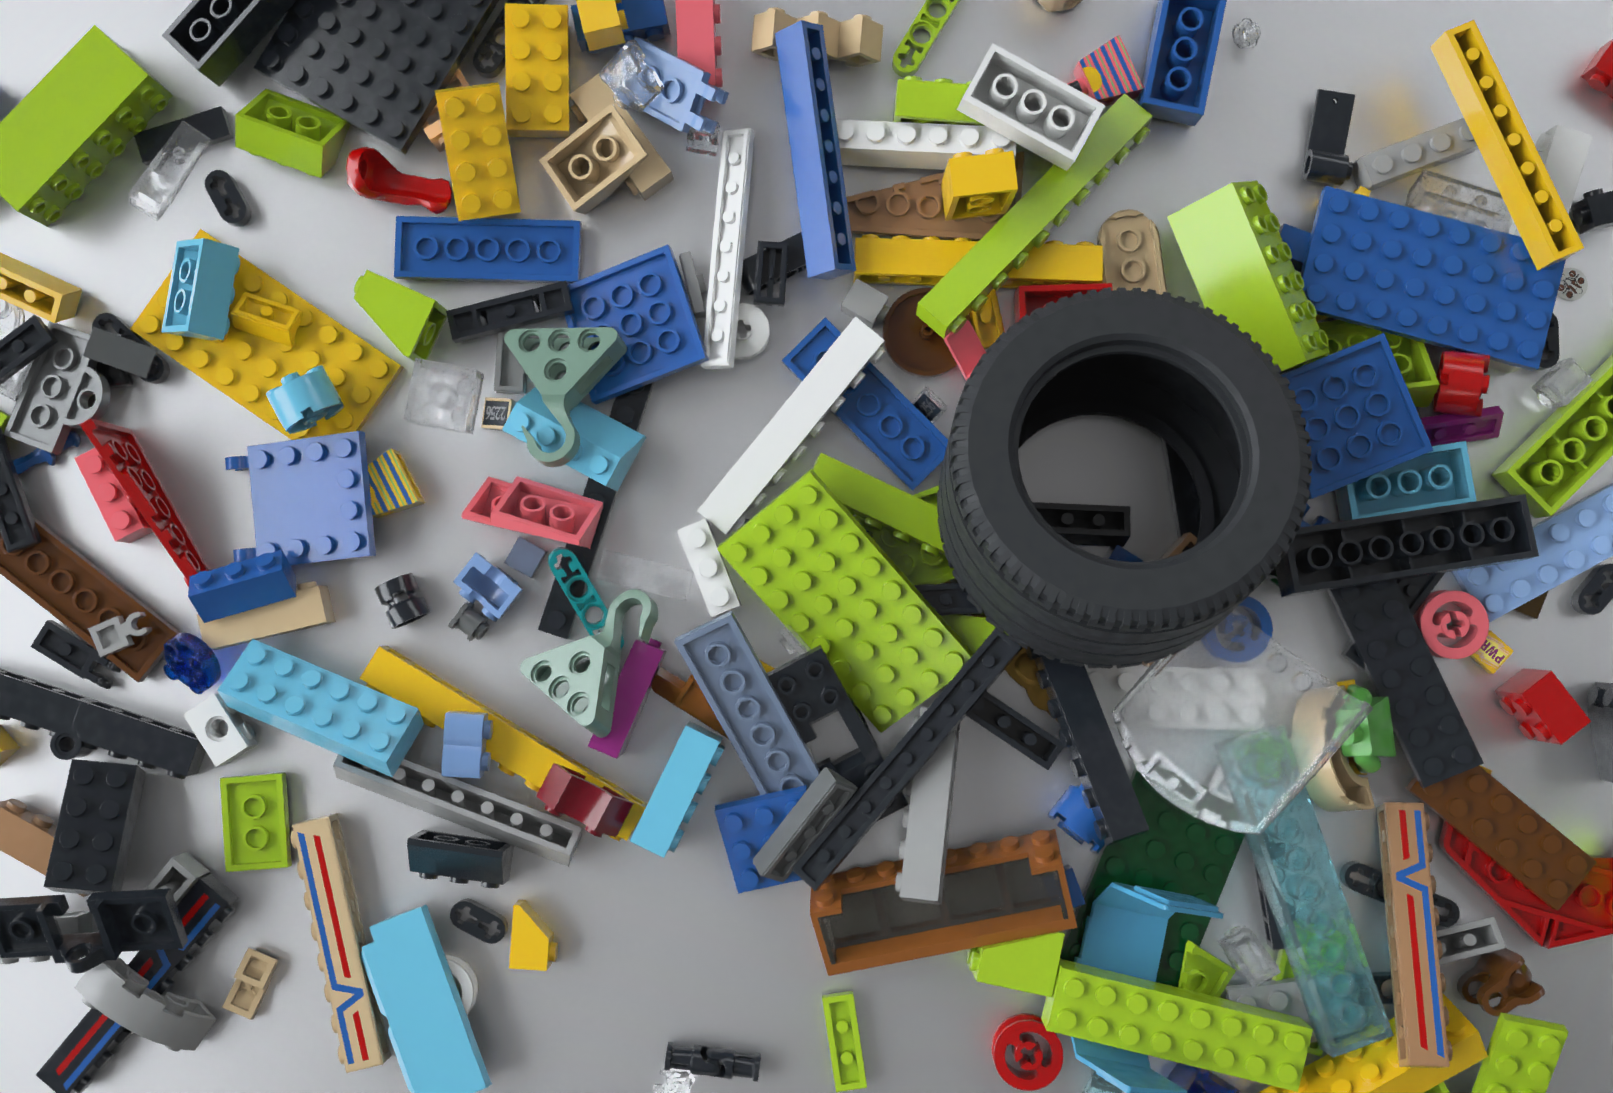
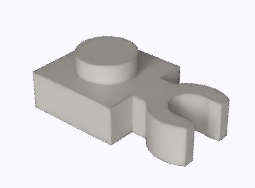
(116, 634)

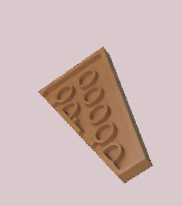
(918, 210)

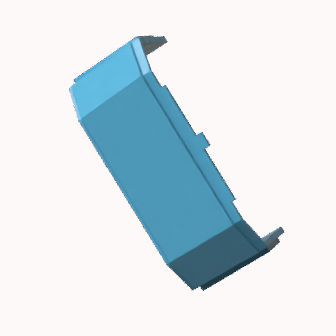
(1128, 938)

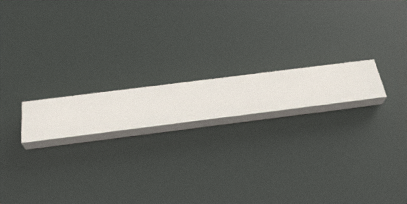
(728, 248)

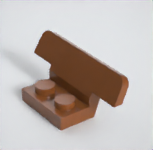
(686, 697)

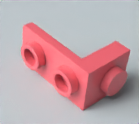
(965, 348)

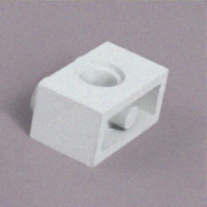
(205, 721)

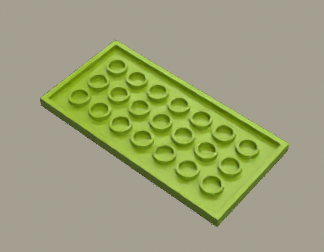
(849, 597)

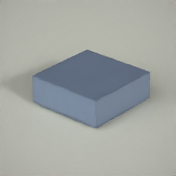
(525, 557)

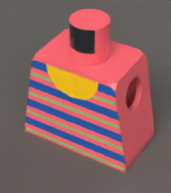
(1107, 74)

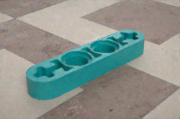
(582, 603)

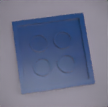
(747, 827)

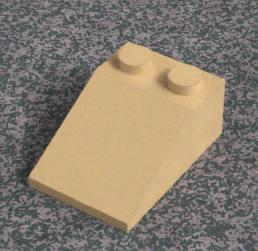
(594, 160)

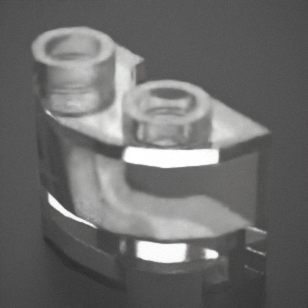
(631, 78)

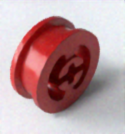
(1039, 1071)

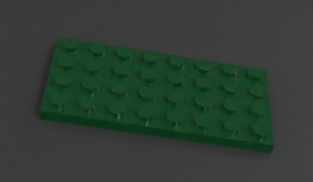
(1172, 856)

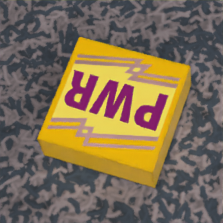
(1492, 653)

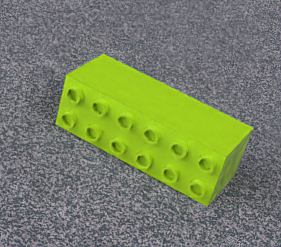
(74, 125)
(1248, 272)

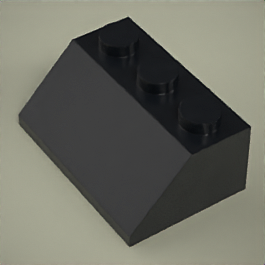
(460, 858)

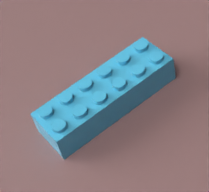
(321, 707)

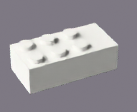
(1030, 107)

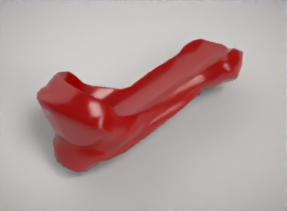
(379, 180)

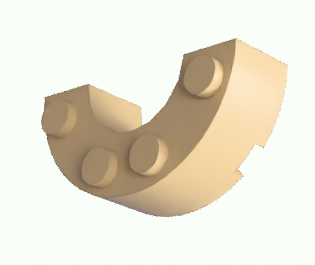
(1338, 787)

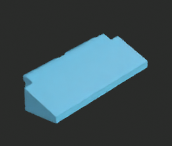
(422, 1006)

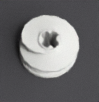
(758, 338)

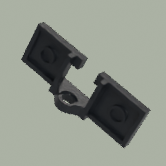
(813, 692)
(124, 920)

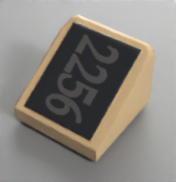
(496, 412)

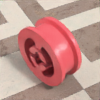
(1470, 623)

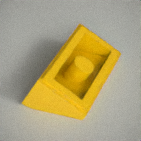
(266, 318)

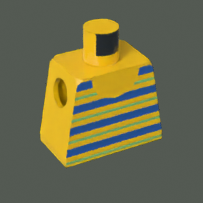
(392, 485)

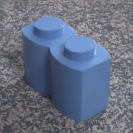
(465, 744)

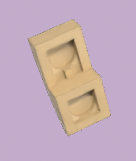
(250, 984)

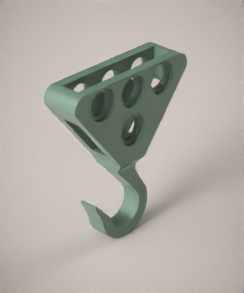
(582, 368)
(590, 666)

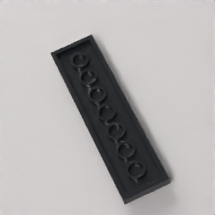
(1406, 673)

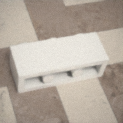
(709, 568)

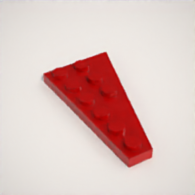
(145, 492)

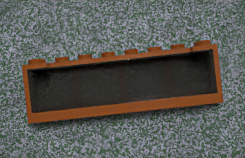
(988, 898)

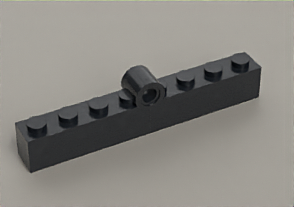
(97, 725)

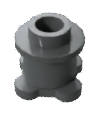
(470, 622)

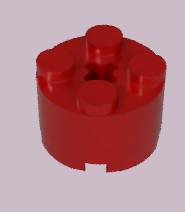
(1461, 383)

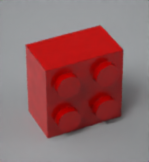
(1542, 706)

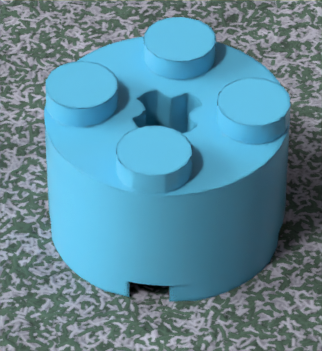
(304, 399)

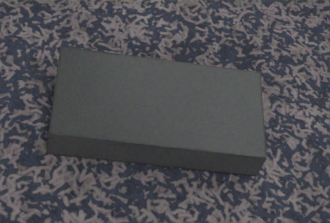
(120, 353)

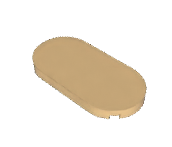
(1132, 252)

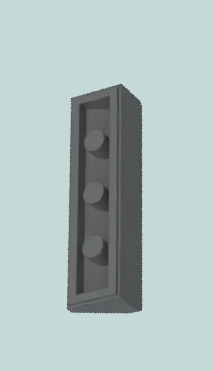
(803, 825)

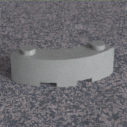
(127, 1001)

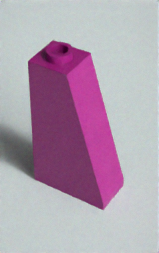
(631, 695)

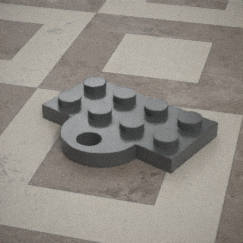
(58, 393)

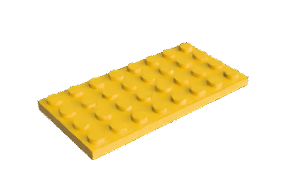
(251, 365)

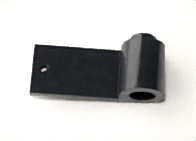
(1328, 139)

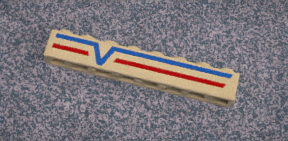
(340, 938)

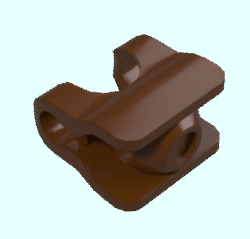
(1503, 976)

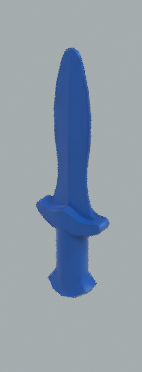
(40, 456)

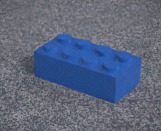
(1181, 59)

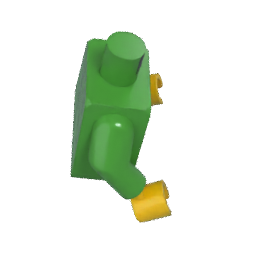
(1373, 736)

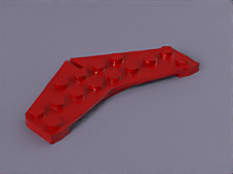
(1582, 916)

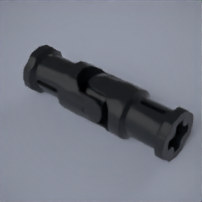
(694, 1060)

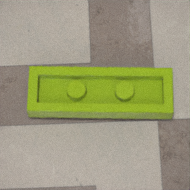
(844, 1041)

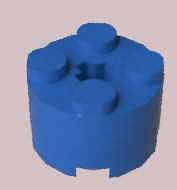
(1076, 818)

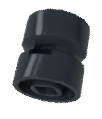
(406, 610)

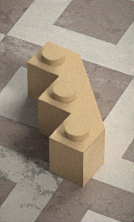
(851, 40)

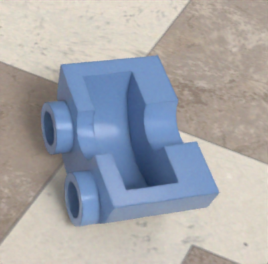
(489, 586)

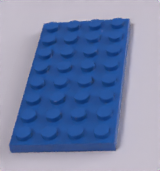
(1428, 278)

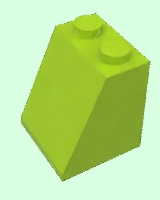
(401, 313)
(1019, 964)

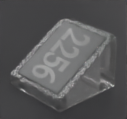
(929, 405)

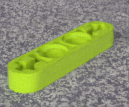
(929, 23)

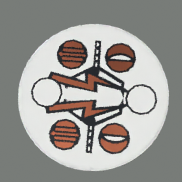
(1572, 284)

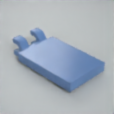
(684, 90)

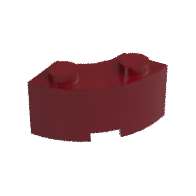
(596, 807)

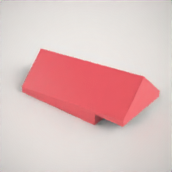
(535, 510)

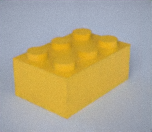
(979, 184)

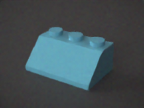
(201, 289)

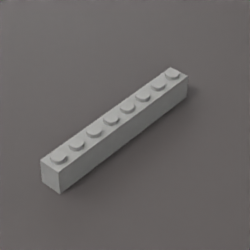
(468, 807)

